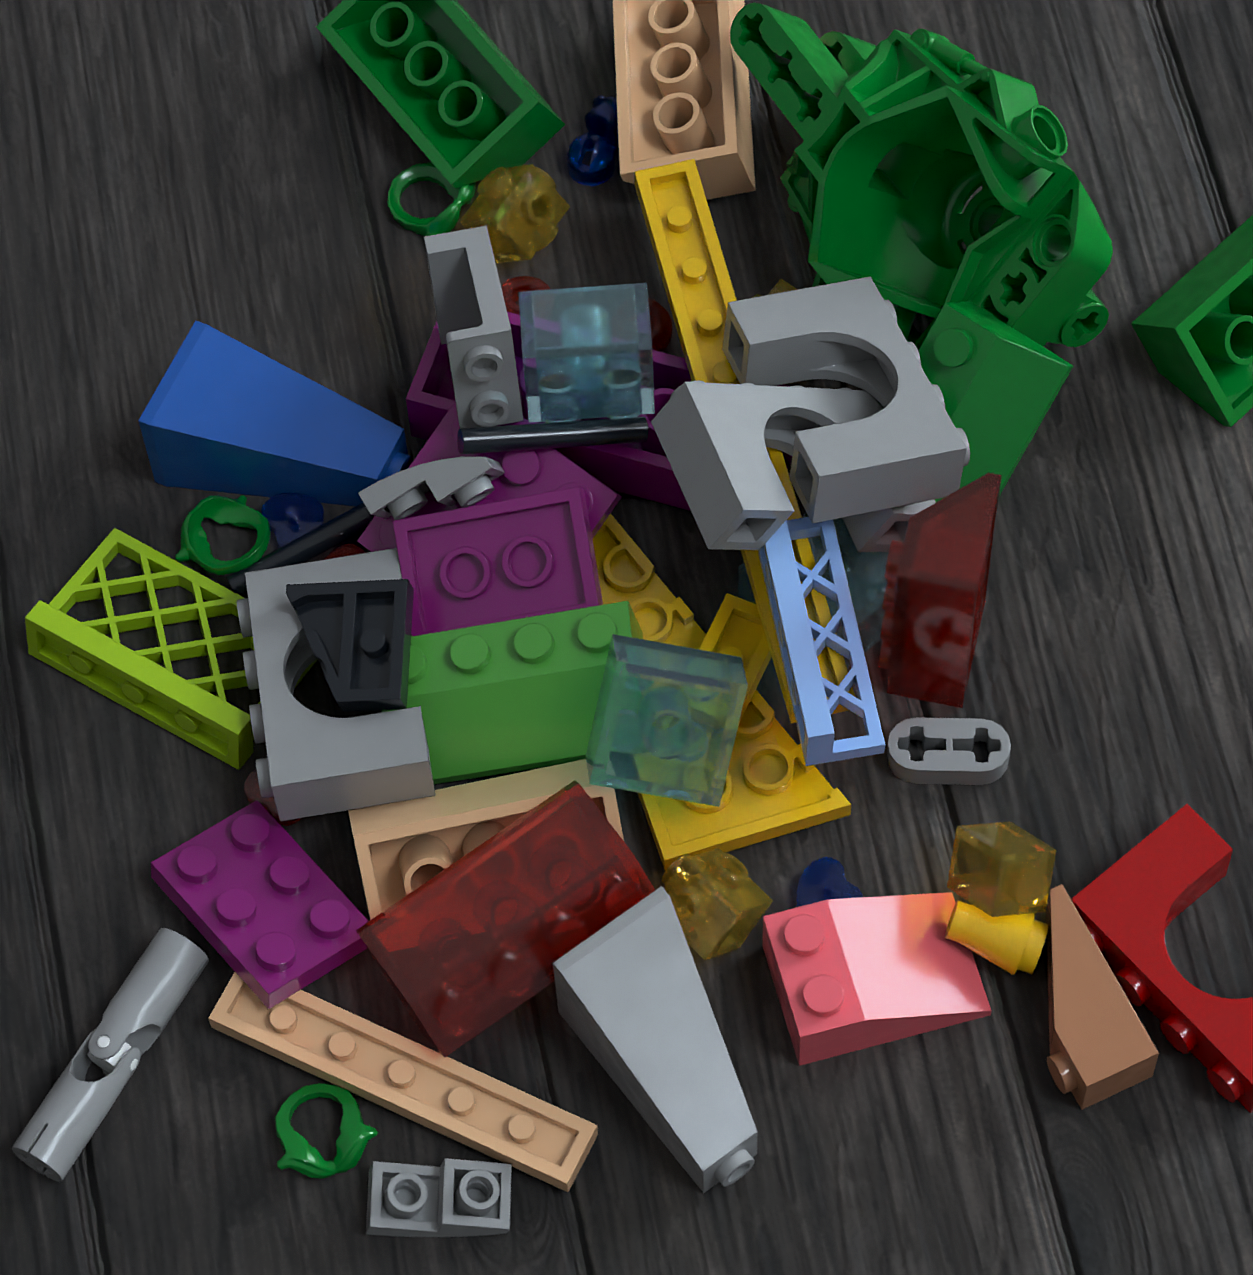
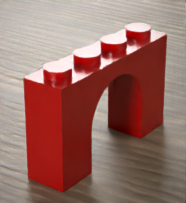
(1128, 917)

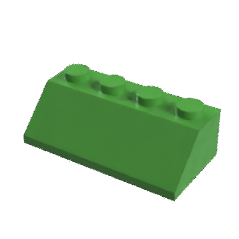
(513, 689)

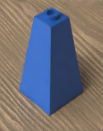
(261, 429)

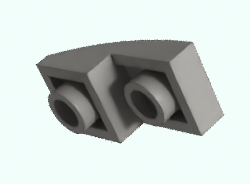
(450, 480)
(440, 1201)

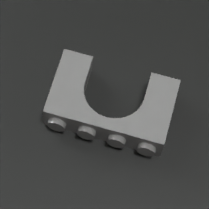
(851, 337)
(721, 461)
(316, 759)

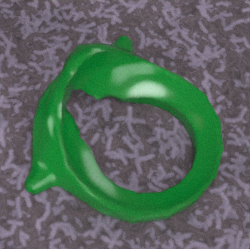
(446, 220)
(224, 511)
(308, 1160)

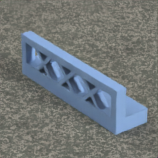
(801, 653)

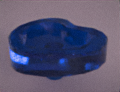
(292, 515)
(824, 881)

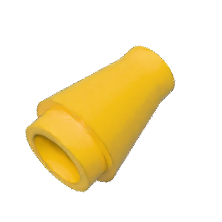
(1006, 941)

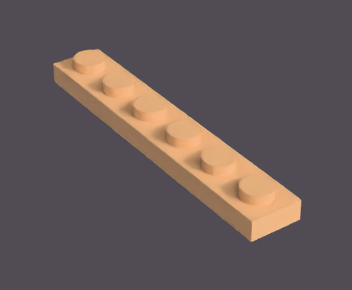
(410, 1081)

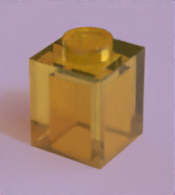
(1001, 868)

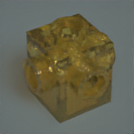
(519, 211)
(714, 901)

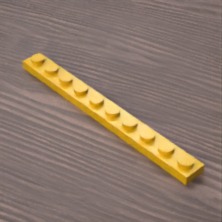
(698, 298)

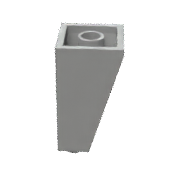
(652, 1029)

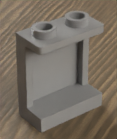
(474, 327)

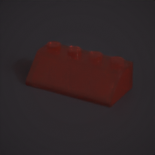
(939, 594)
(501, 915)

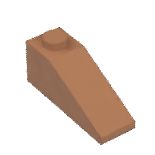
(1093, 1029)

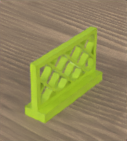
(135, 676)

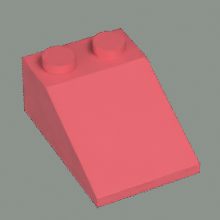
(869, 972)

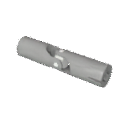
(127, 1030)

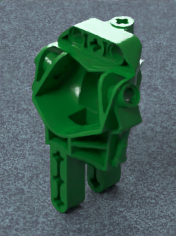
(896, 152)

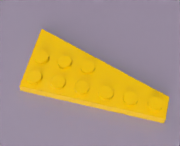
(767, 779)

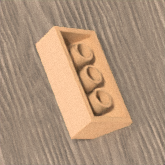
(683, 92)
(418, 838)

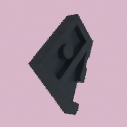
(359, 638)

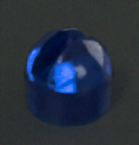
(601, 164)

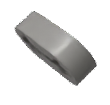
(948, 751)

